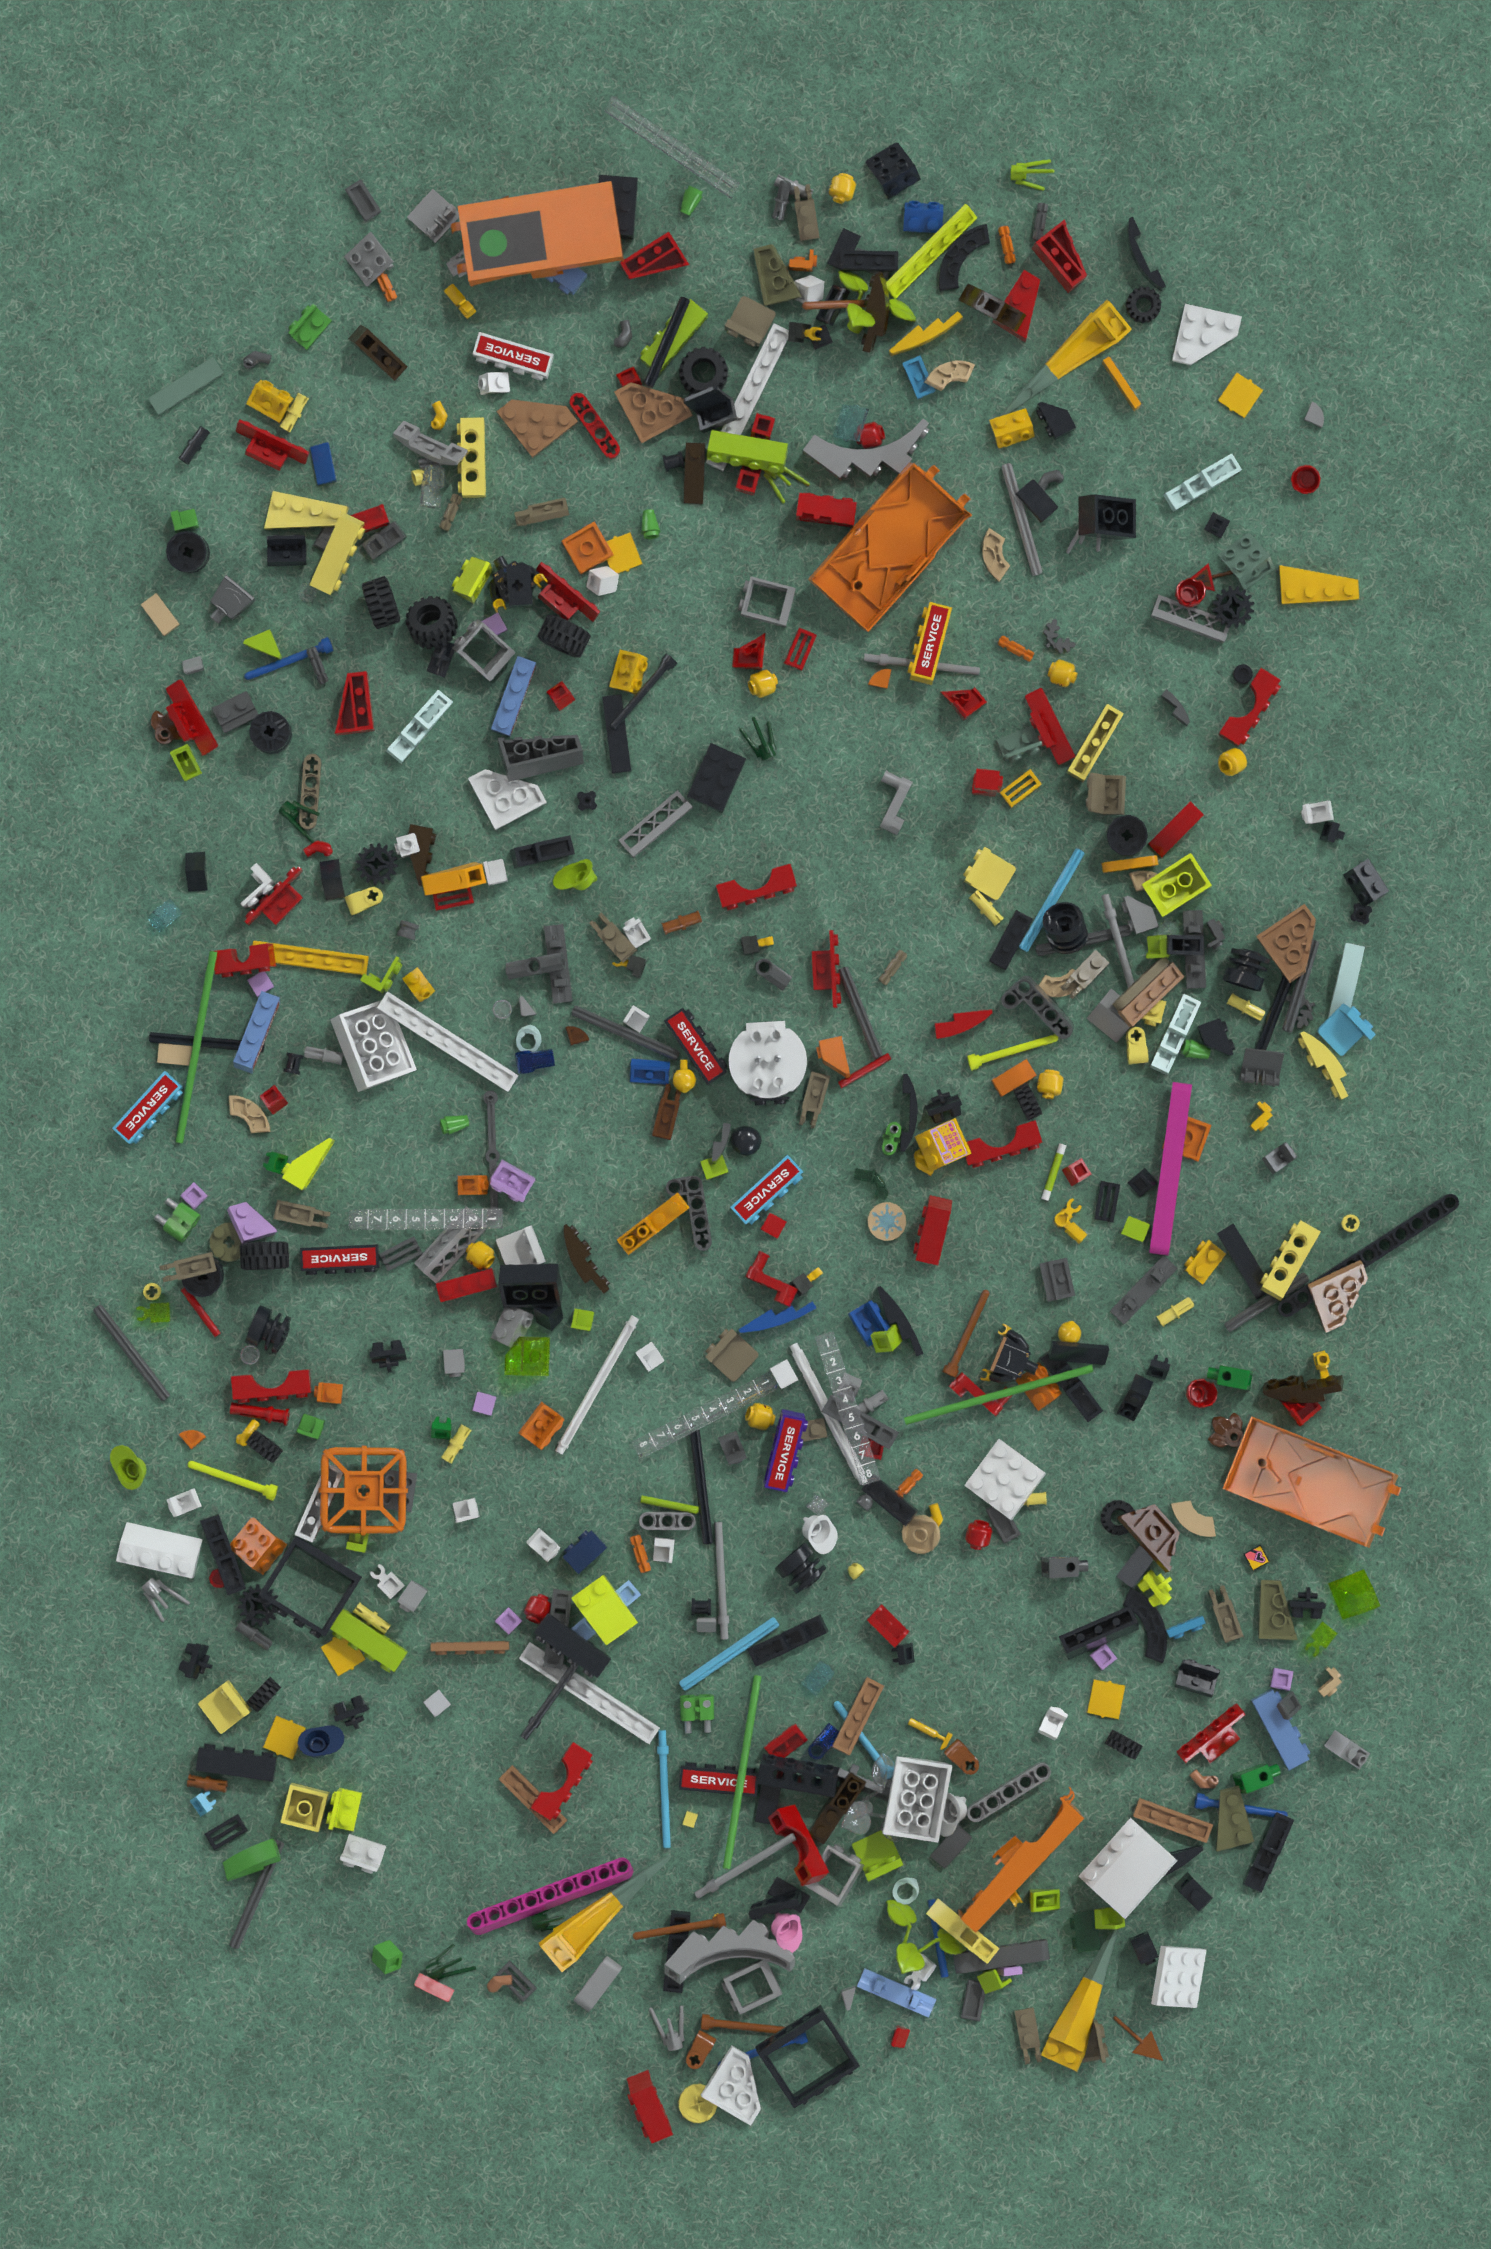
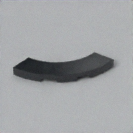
(958, 253)
(1152, 1622)

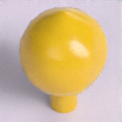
(684, 1078)
(1069, 1332)

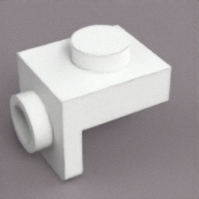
(494, 383)
(1317, 812)
(407, 845)
(636, 932)
(183, 1502)
(543, 1545)
(1052, 1722)

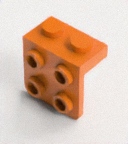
(257, 1546)

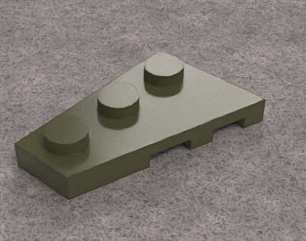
(774, 277)
(1274, 1612)
(1233, 1823)

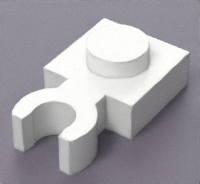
(389, 1583)
(922, 1974)

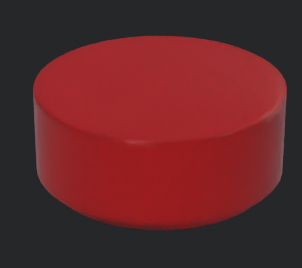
(215, 1579)

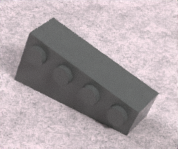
(539, 755)

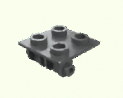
(1261, 1067)
(391, 1480)

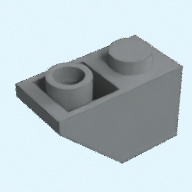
(1141, 915)
(412, 1596)
(1347, 1749)

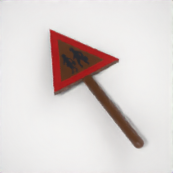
(1206, 577)

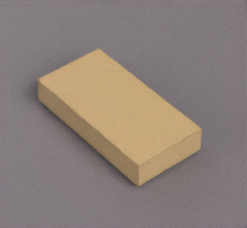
(160, 614)
(174, 1054)

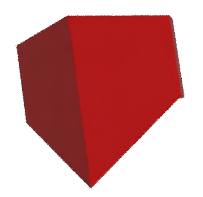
(750, 655)
(964, 701)
(1301, 1411)

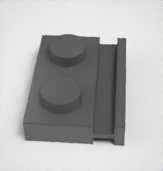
(235, 712)
(1057, 1279)

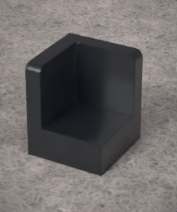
(548, 1316)

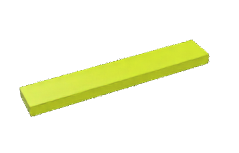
(930, 251)

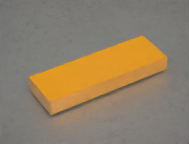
(1121, 383)

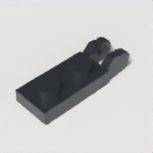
(775, 1904)

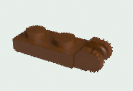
(666, 1115)

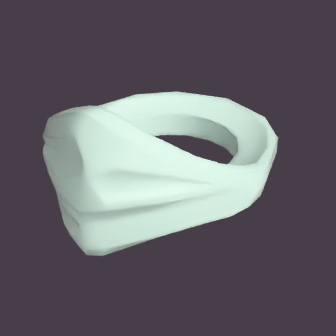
(532, 1030)
(913, 1882)

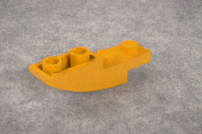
(653, 1223)

